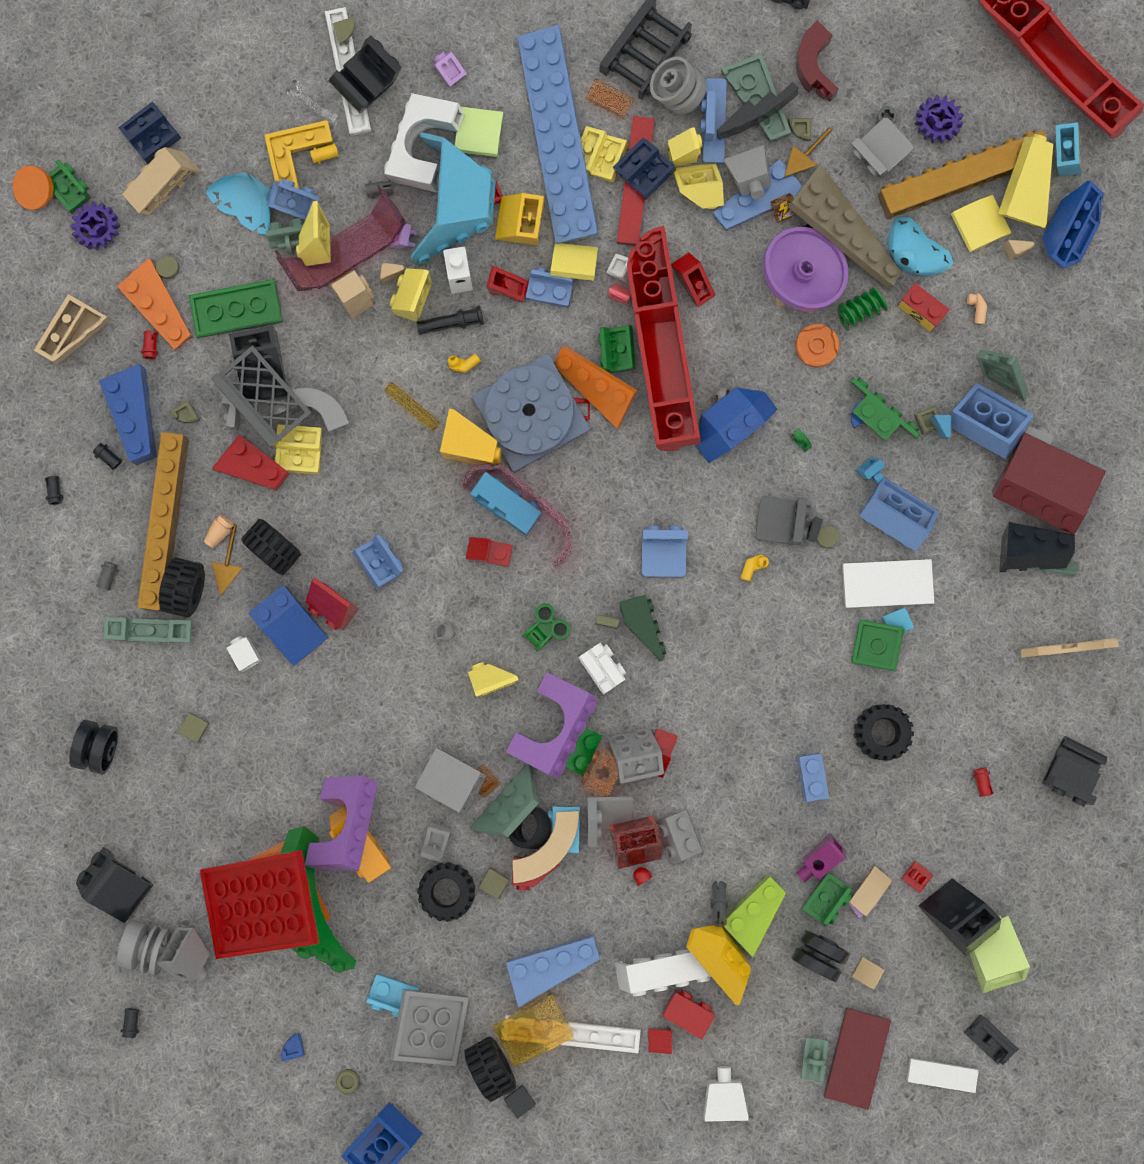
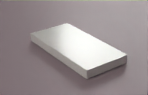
(888, 583)

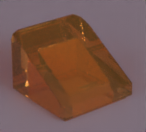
(490, 782)

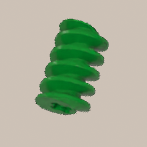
(860, 307)

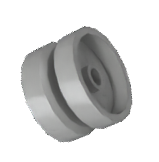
(678, 85)

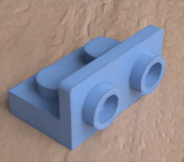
(549, 288)

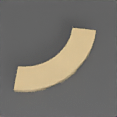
(1069, 648)
(552, 852)

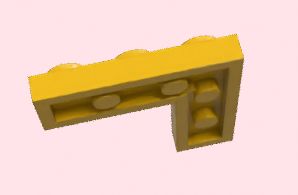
(285, 142)

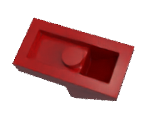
(506, 284)
(489, 551)
(666, 743)

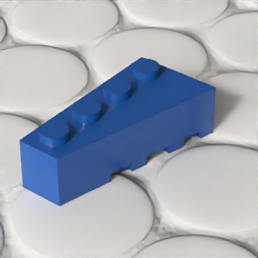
(130, 407)

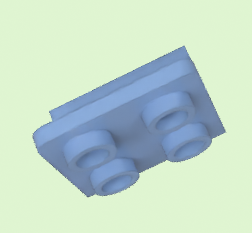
(664, 552)

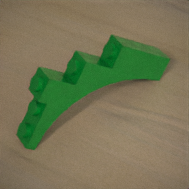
(328, 948)

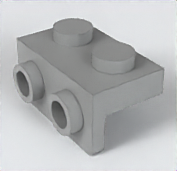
(678, 837)

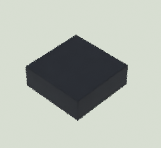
(814, 529)
(519, 1101)

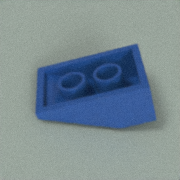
(288, 625)
(384, 1139)

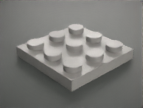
(429, 1027)

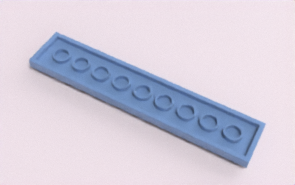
(558, 135)

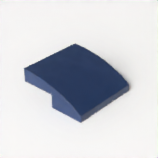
(149, 132)
(644, 168)

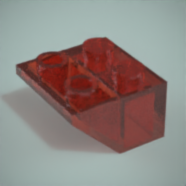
(636, 841)

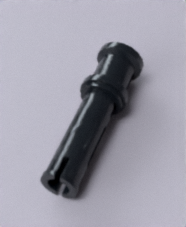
(459, 319)

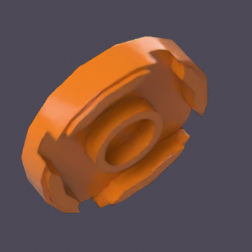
(32, 187)
(811, 349)

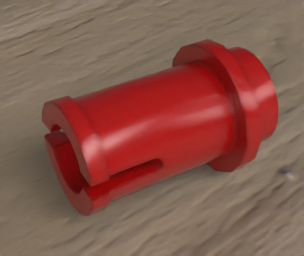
(149, 345)
(983, 781)

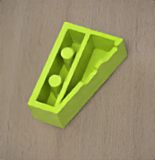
(754, 914)

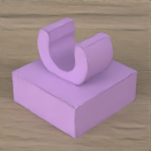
(402, 239)

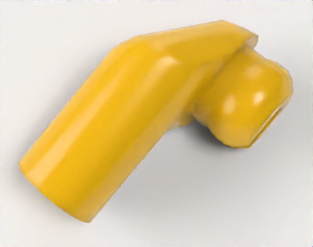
(463, 365)
(752, 564)

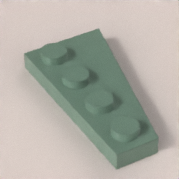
(753, 82)

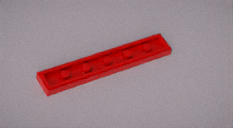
(632, 202)

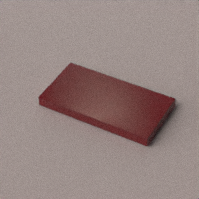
(857, 1058)

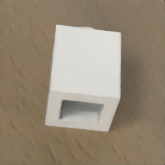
(243, 653)

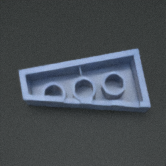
(545, 968)

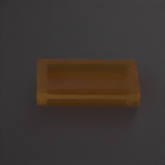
(609, 98)

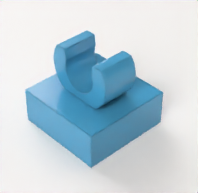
(871, 469)

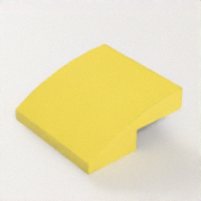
(602, 153)
(980, 223)
(574, 261)
(300, 450)

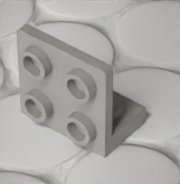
(636, 755)
(606, 812)

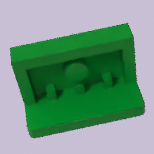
(67, 188)
(617, 349)
(584, 751)
(827, 899)

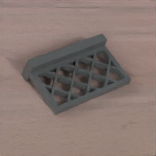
(247, 410)

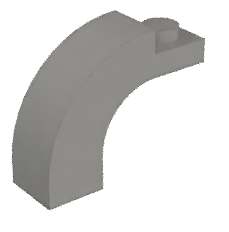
(320, 402)

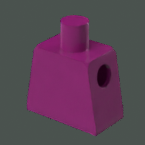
(827, 851)

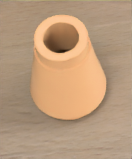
(218, 531)

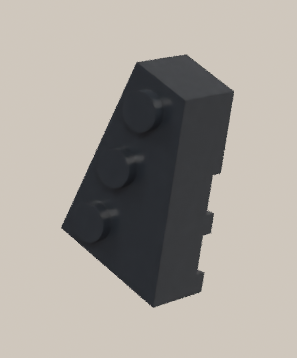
(1035, 547)

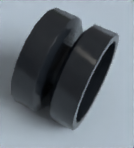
(93, 747)
(821, 955)

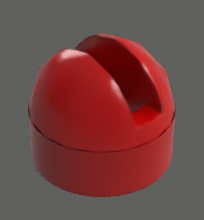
(641, 875)

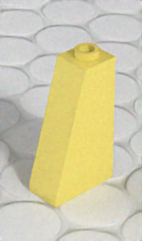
(1029, 184)

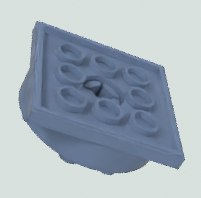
(550, 427)

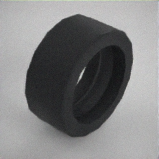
(541, 835)

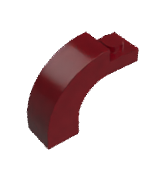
(807, 68)

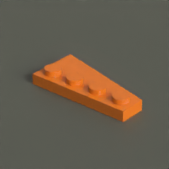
(152, 299)
(599, 387)

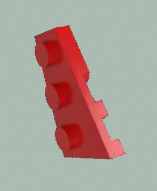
(250, 464)

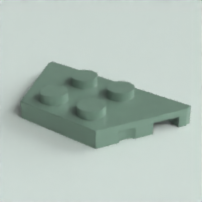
(1003, 370)
(510, 806)

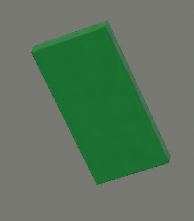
(235, 308)

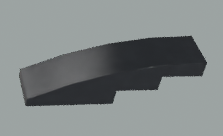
(751, 115)

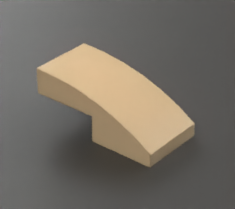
(870, 891)

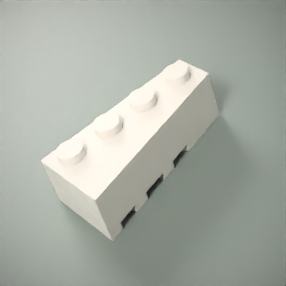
(660, 972)

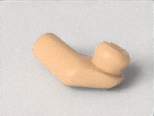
(980, 306)

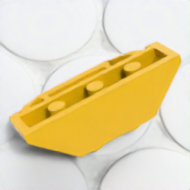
(721, 959)

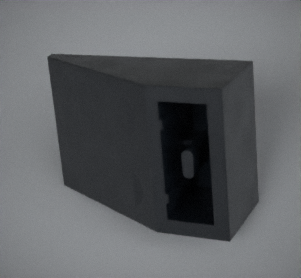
(267, 344)
(961, 916)

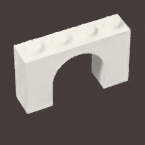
(420, 115)

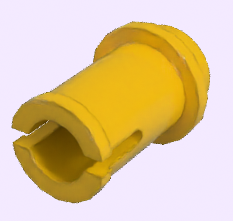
(324, 153)

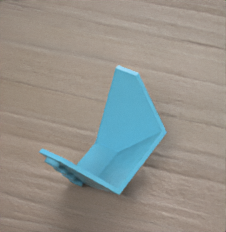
(463, 203)

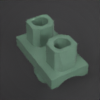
(284, 237)
(814, 1059)

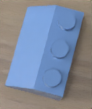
(990, 420)
(899, 514)

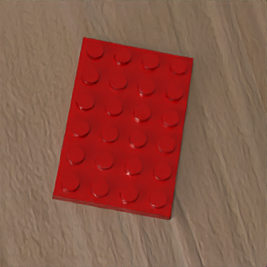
(259, 905)

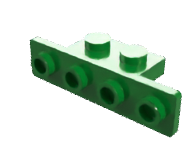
(878, 415)

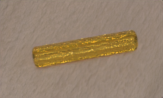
(412, 406)

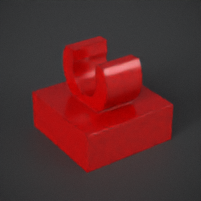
(917, 877)

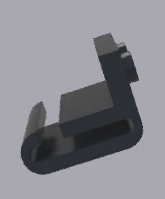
(366, 75)
(1074, 771)
(112, 886)

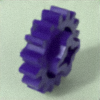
(949, 119)
(103, 231)

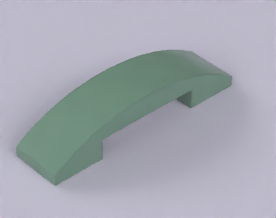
(147, 630)

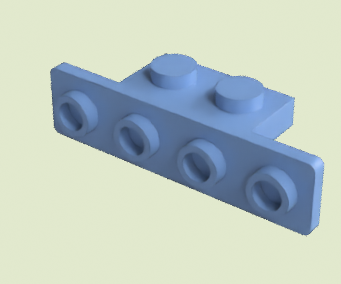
(714, 116)

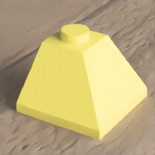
(701, 184)
(315, 238)
(489, 678)

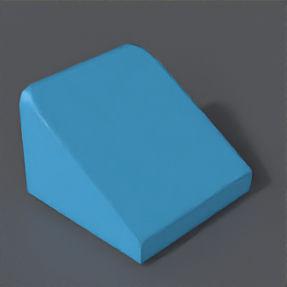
(942, 424)

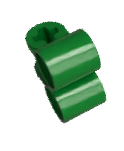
(545, 628)

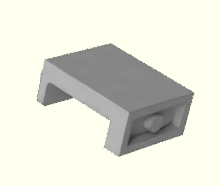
(450, 781)

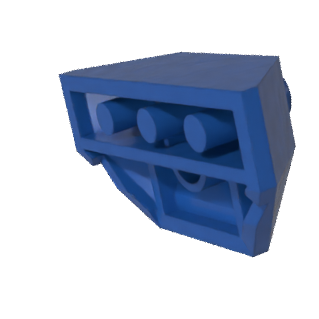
(1074, 225)
(732, 421)

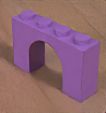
(577, 707)
(346, 849)

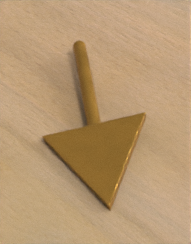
(799, 161)
(226, 573)

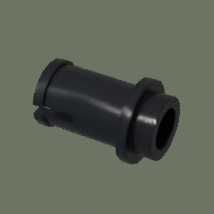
(107, 456)
(53, 490)
(130, 1023)

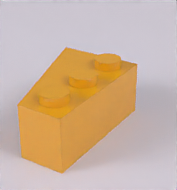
(374, 860)

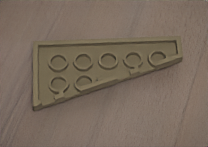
(833, 216)

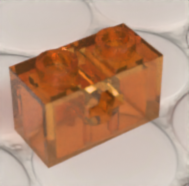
(603, 786)

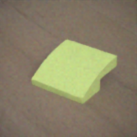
(480, 132)

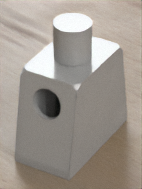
(750, 172)
(184, 955)

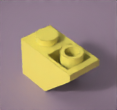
(684, 148)

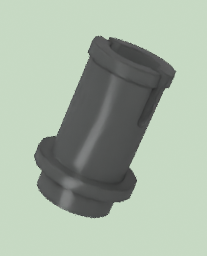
(372, 190)
(107, 575)

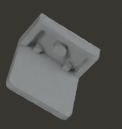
(882, 147)

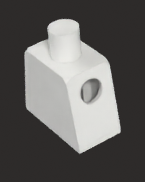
(458, 269)
(725, 1098)

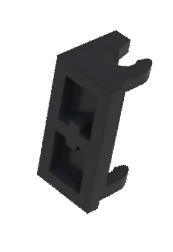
(991, 1040)

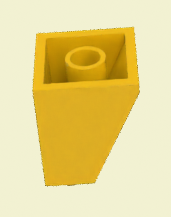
(467, 442)

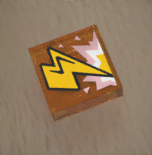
(780, 207)

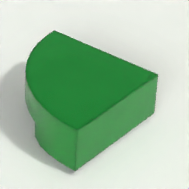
(801, 440)

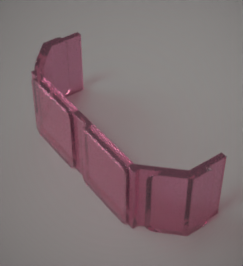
(349, 247)
(491, 469)

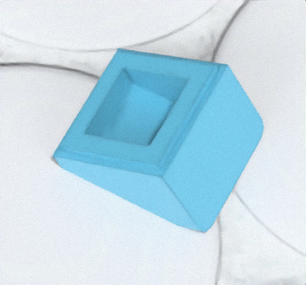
(899, 618)

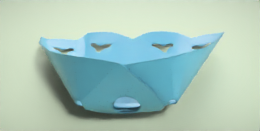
(246, 197)
(916, 249)

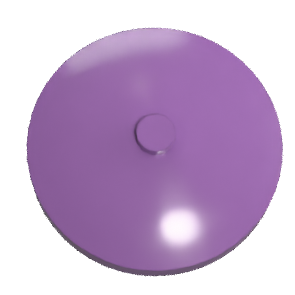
(804, 269)

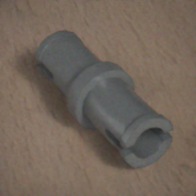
(719, 903)

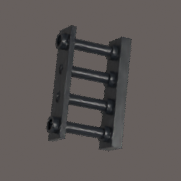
(636, 29)

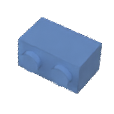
(812, 777)

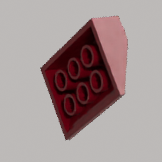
(1048, 483)

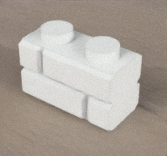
(602, 668)

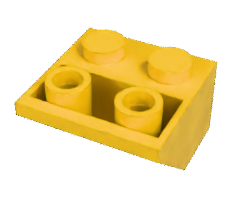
(520, 218)

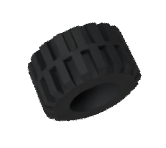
(271, 546)
(181, 587)
(902, 732)
(427, 898)
(490, 1069)

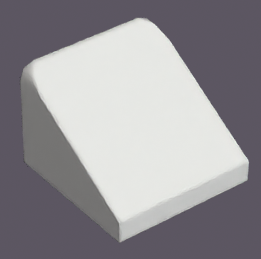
(618, 268)

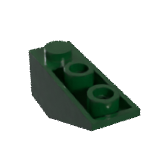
(639, 620)

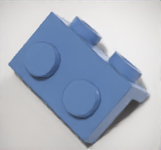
(290, 199)
(378, 561)

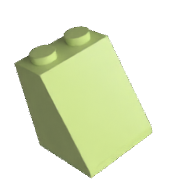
(1000, 959)

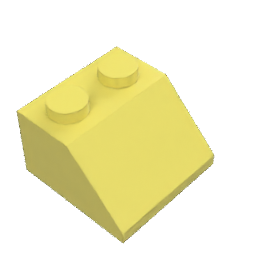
(412, 293)

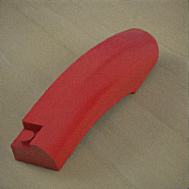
(1065, 63)
(662, 343)

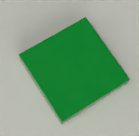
(878, 645)

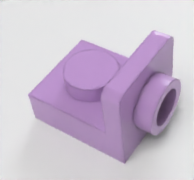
(448, 67)

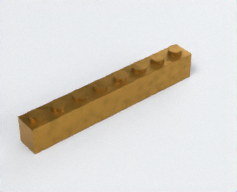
(951, 178)
(163, 517)

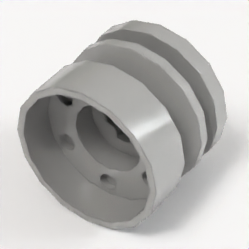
(142, 947)

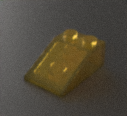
(534, 1030)

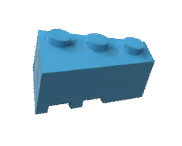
(506, 503)

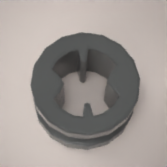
(891, 113)

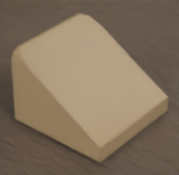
(1017, 248)
(390, 272)
(868, 973)

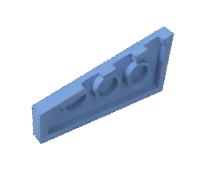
(744, 208)

